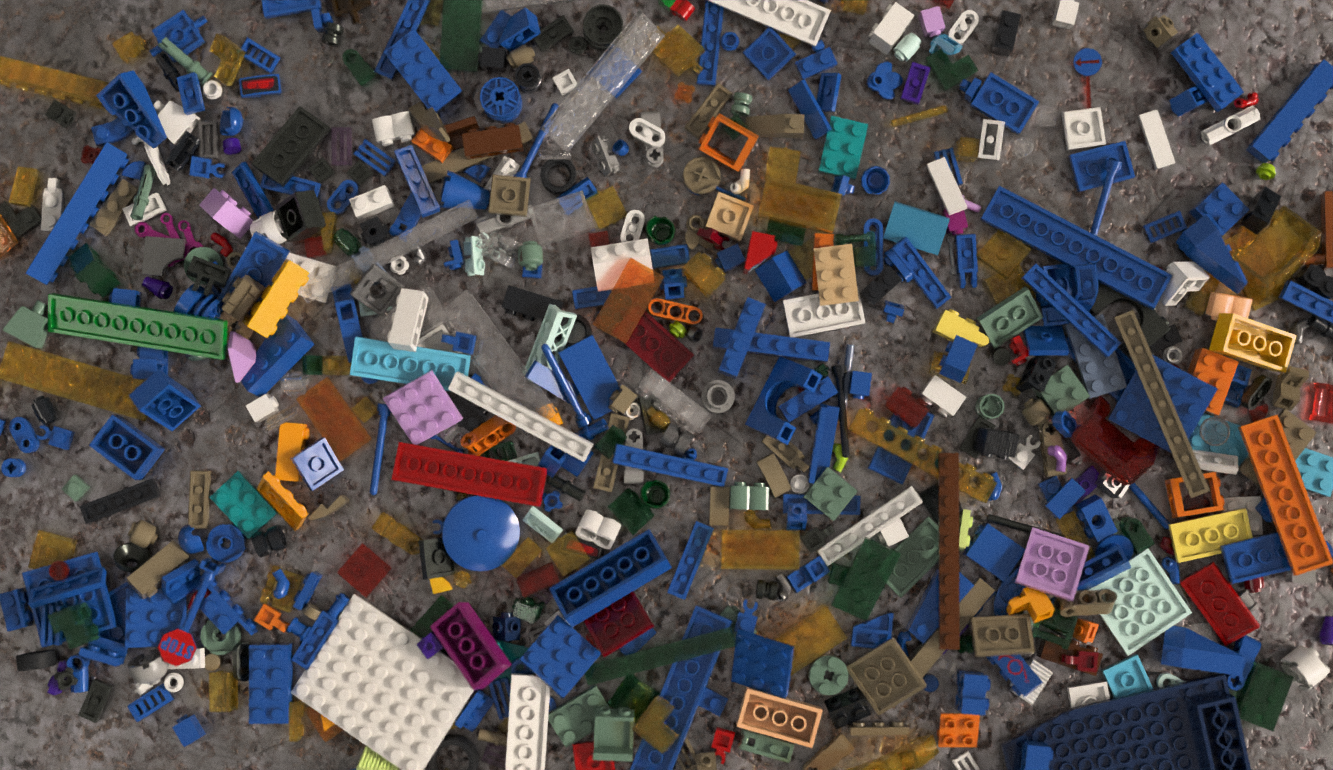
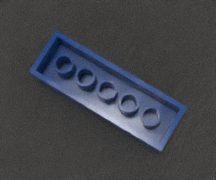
(610, 578)

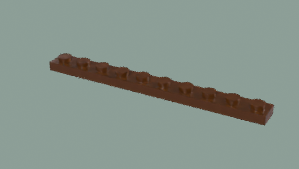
(948, 550)

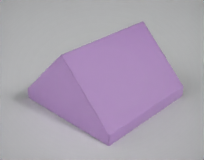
(242, 354)

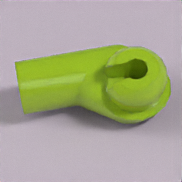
(841, 461)

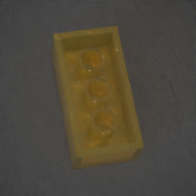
(799, 205)
(760, 549)
(811, 637)

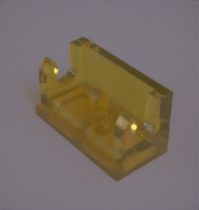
(223, 692)

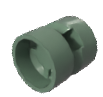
(989, 406)

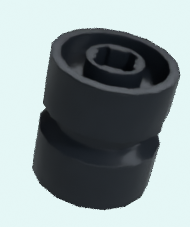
(528, 78)
(271, 540)

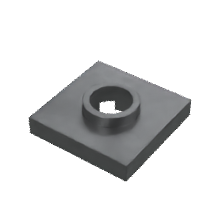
(380, 302)

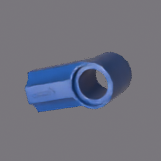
(80, 673)

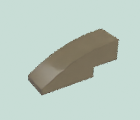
(429, 121)

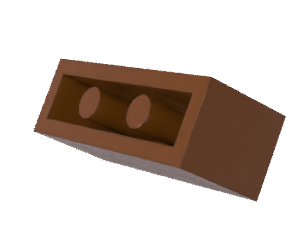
(492, 141)
(1053, 652)

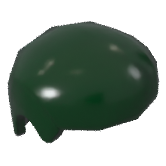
(660, 230)
(655, 494)

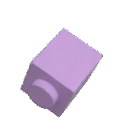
(931, 22)

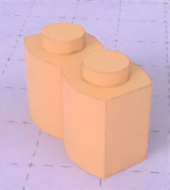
(1227, 303)

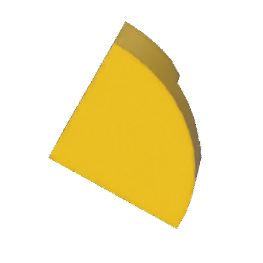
(440, 585)

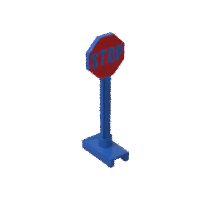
(179, 645)

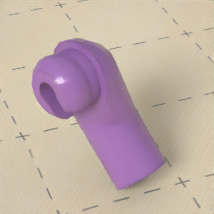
(1060, 456)

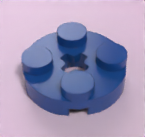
(215, 542)

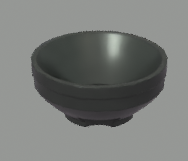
(130, 553)

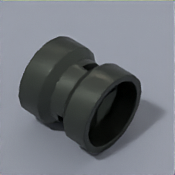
(332, 34)
(771, 589)

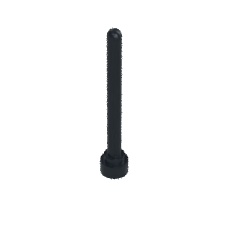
(839, 373)

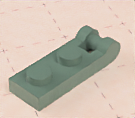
(766, 746)

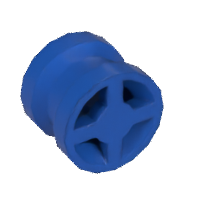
(18, 467)

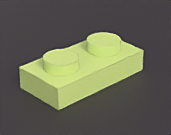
(965, 523)

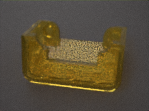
(1278, 251)

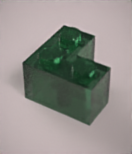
(92, 270)
(75, 624)

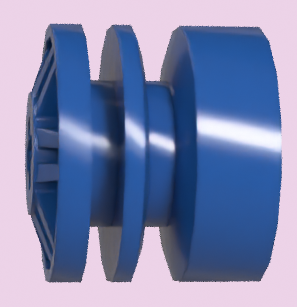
(499, 110)
(199, 304)

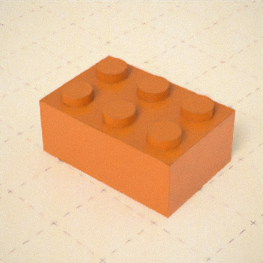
(1216, 371)

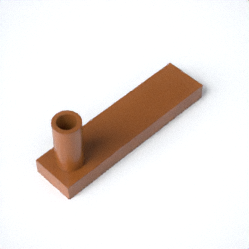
(1326, 258)

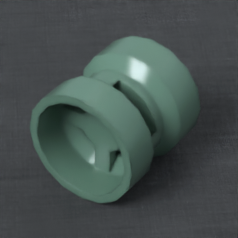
(741, 104)

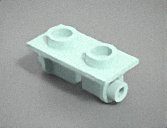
(475, 264)

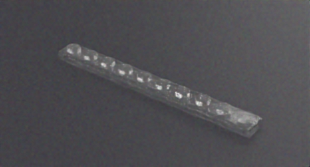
(389, 251)

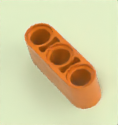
(668, 305)

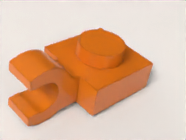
(269, 618)

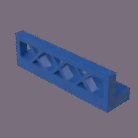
(823, 441)

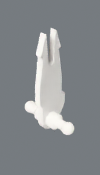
(156, 160)

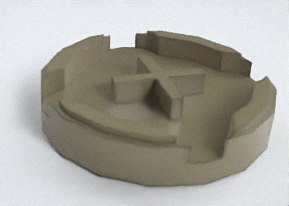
(701, 175)

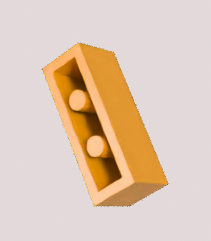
(290, 442)

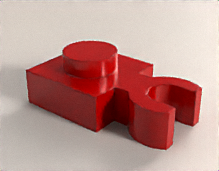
(722, 742)

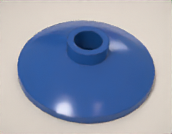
(1113, 541)

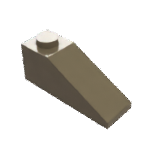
(777, 125)

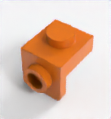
(1085, 630)

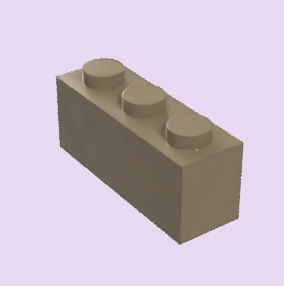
(149, 575)

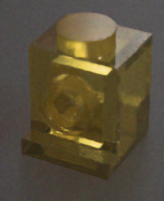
(129, 46)

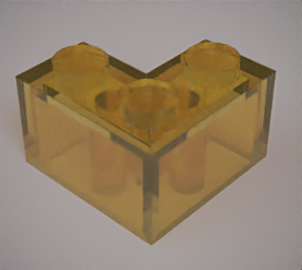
(652, 726)

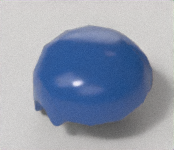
(231, 122)
(875, 180)
(189, 543)

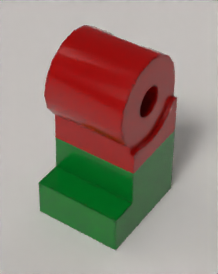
(679, 8)

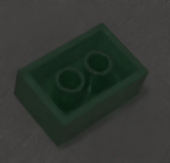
(1263, 696)

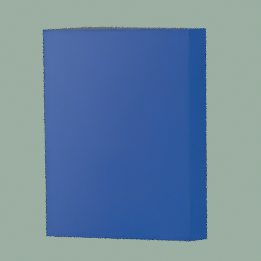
(780, 276)

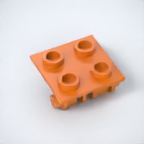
(958, 730)

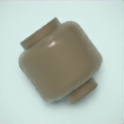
(1036, 412)
(142, 534)

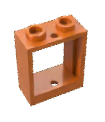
(705, 139)
(1175, 498)

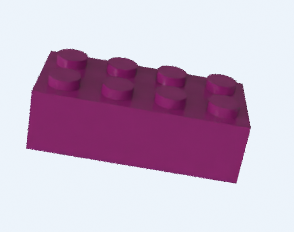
(470, 645)

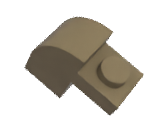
(1287, 388)

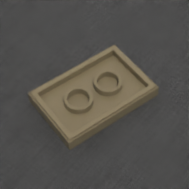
(1002, 635)

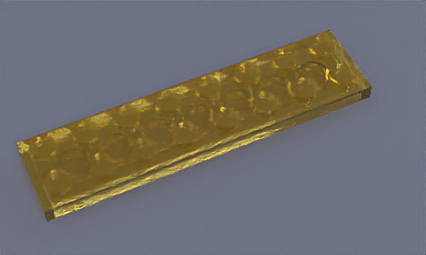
(70, 379)

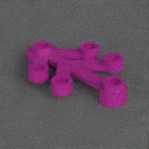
(172, 232)

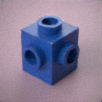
(673, 283)

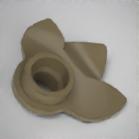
(691, 238)

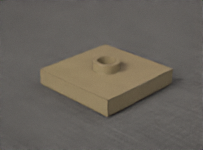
(509, 195)

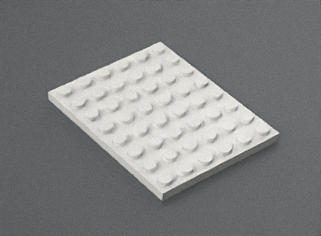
(383, 686)

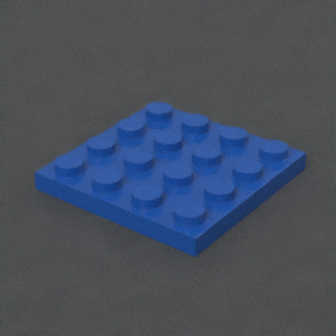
(1188, 396)
(97, 599)

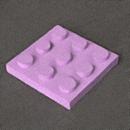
(422, 408)
(1052, 564)

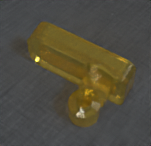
(335, 365)

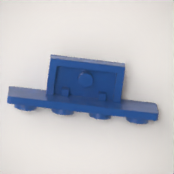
(223, 611)

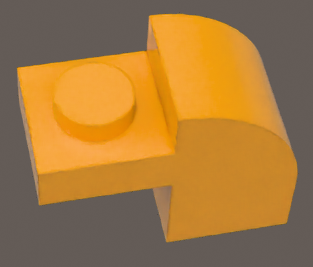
(1034, 602)

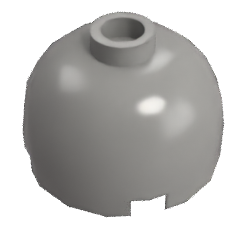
(148, 668)

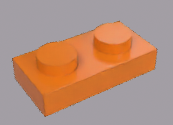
(432, 146)

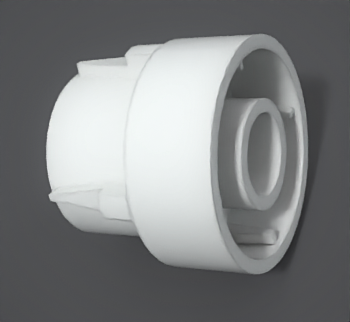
(270, 227)

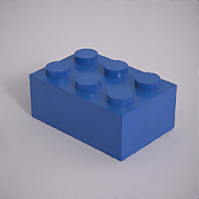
(164, 400)
(127, 447)

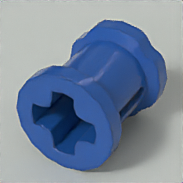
(298, 629)

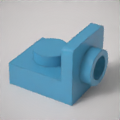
(946, 44)

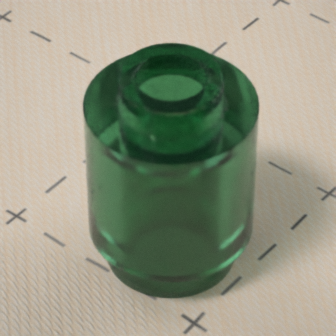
(346, 241)

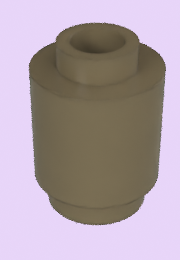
(520, 56)

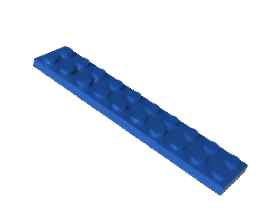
(1076, 246)
(684, 691)

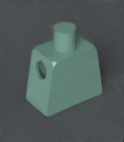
(29, 324)

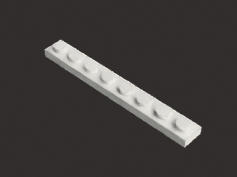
(520, 416)

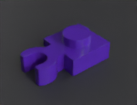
(53, 684)

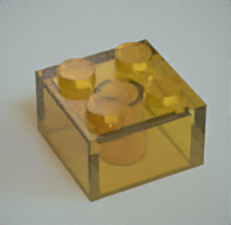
(704, 274)

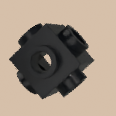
(370, 227)

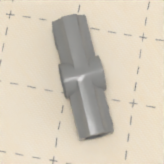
(493, 222)

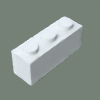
(407, 320)

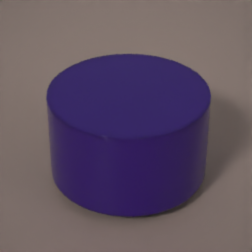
(231, 146)

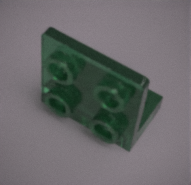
(633, 695)

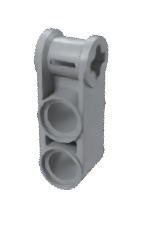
(654, 118)
(631, 474)

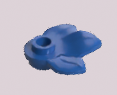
(887, 80)

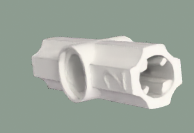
(1221, 130)

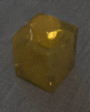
(967, 149)

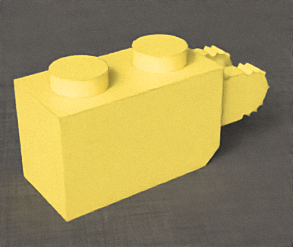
(951, 325)

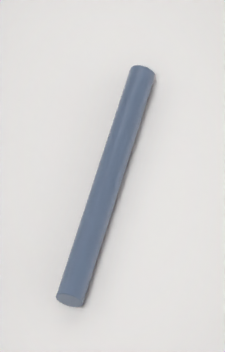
(848, 362)

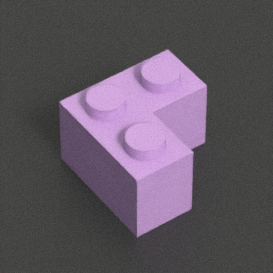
(224, 211)

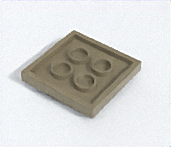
(886, 676)

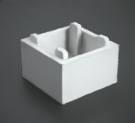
(891, 28)

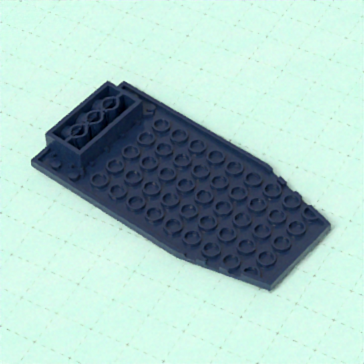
(1156, 729)

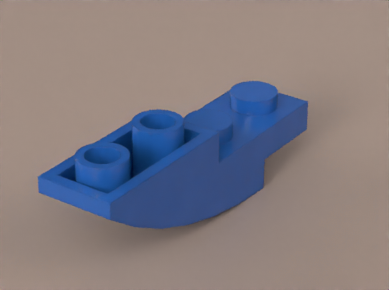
(347, 318)

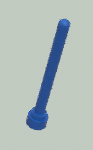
(535, 146)
(1112, 168)
(384, 412)
(582, 418)
(1149, 505)

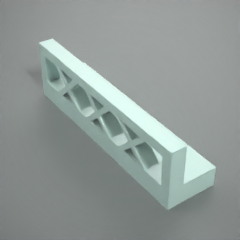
(548, 331)

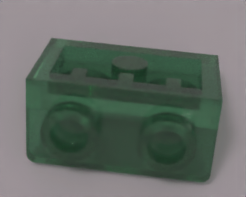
(631, 511)

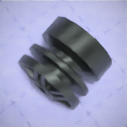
(596, 18)

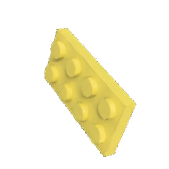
(1206, 534)

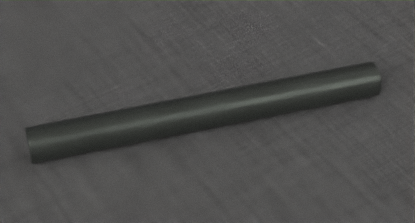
(1015, 525)

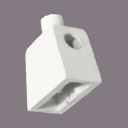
(174, 120)

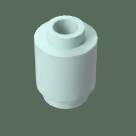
(907, 47)

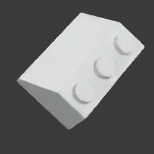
(612, 258)

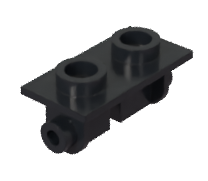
(181, 151)

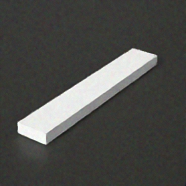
(869, 525)

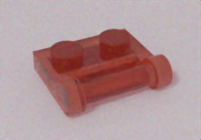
(1328, 418)

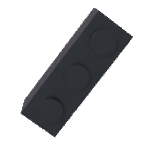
(527, 303)

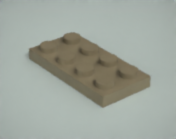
(1297, 435)

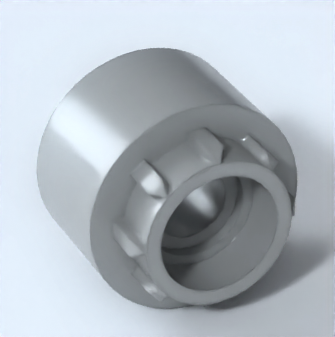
(717, 386)

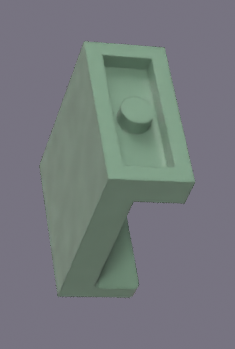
(613, 734)

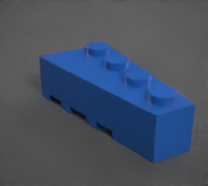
(277, 356)
(926, 615)

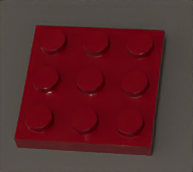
(618, 624)

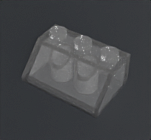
(561, 219)

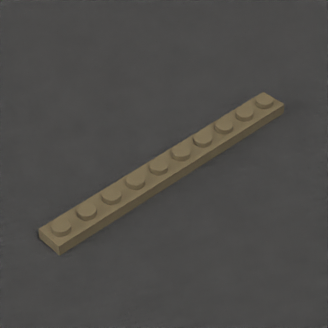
(1162, 404)

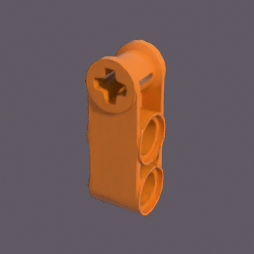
(487, 435)

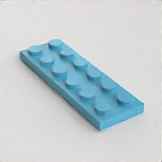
(380, 361)

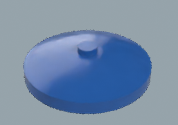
(480, 533)

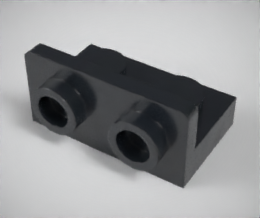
(1036, 373)
(472, 416)

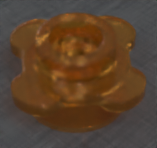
(684, 97)

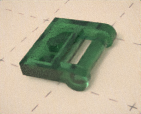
(862, 255)
(1058, 623)

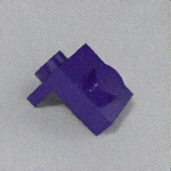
(430, 645)

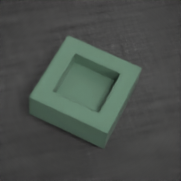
(76, 488)

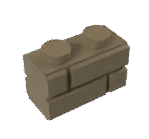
(243, 297)

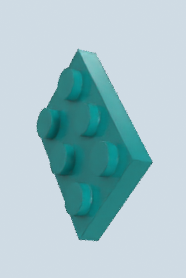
(843, 147)
(243, 504)

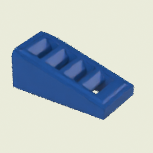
(246, 45)
(1182, 225)
(136, 712)

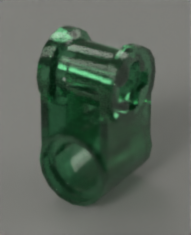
(360, 69)
(1138, 535)

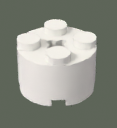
(1304, 667)

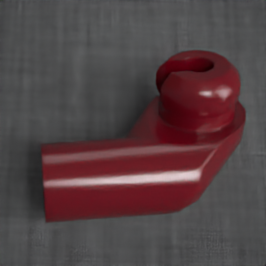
(1166, 546)

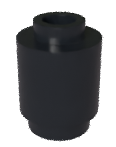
(44, 410)

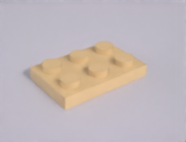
(836, 274)

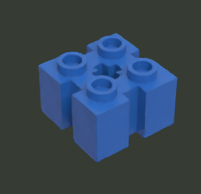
(972, 692)

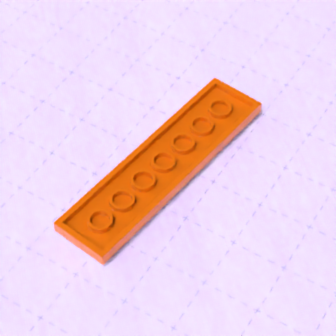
(1285, 495)

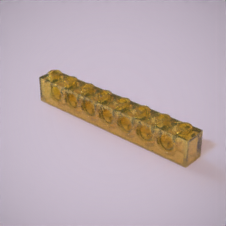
(859, 426)

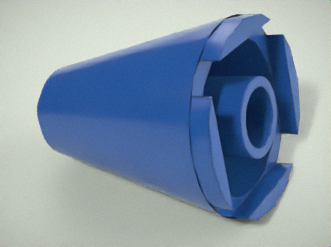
(459, 189)

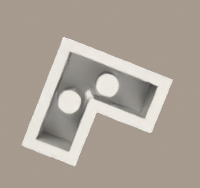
(1185, 278)

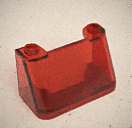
(1110, 447)

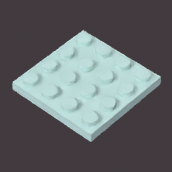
(1143, 604)

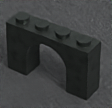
(1150, 322)

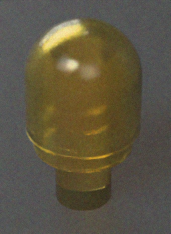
(659, 418)

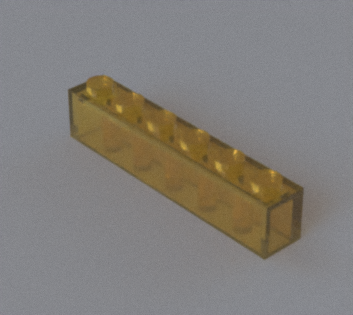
(51, 81)

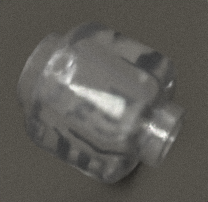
(295, 384)

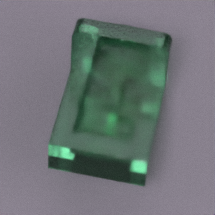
(608, 441)

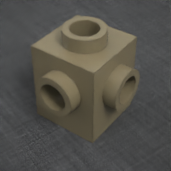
(1160, 30)

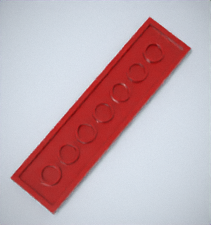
(469, 474)

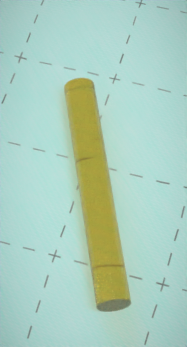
(919, 116)

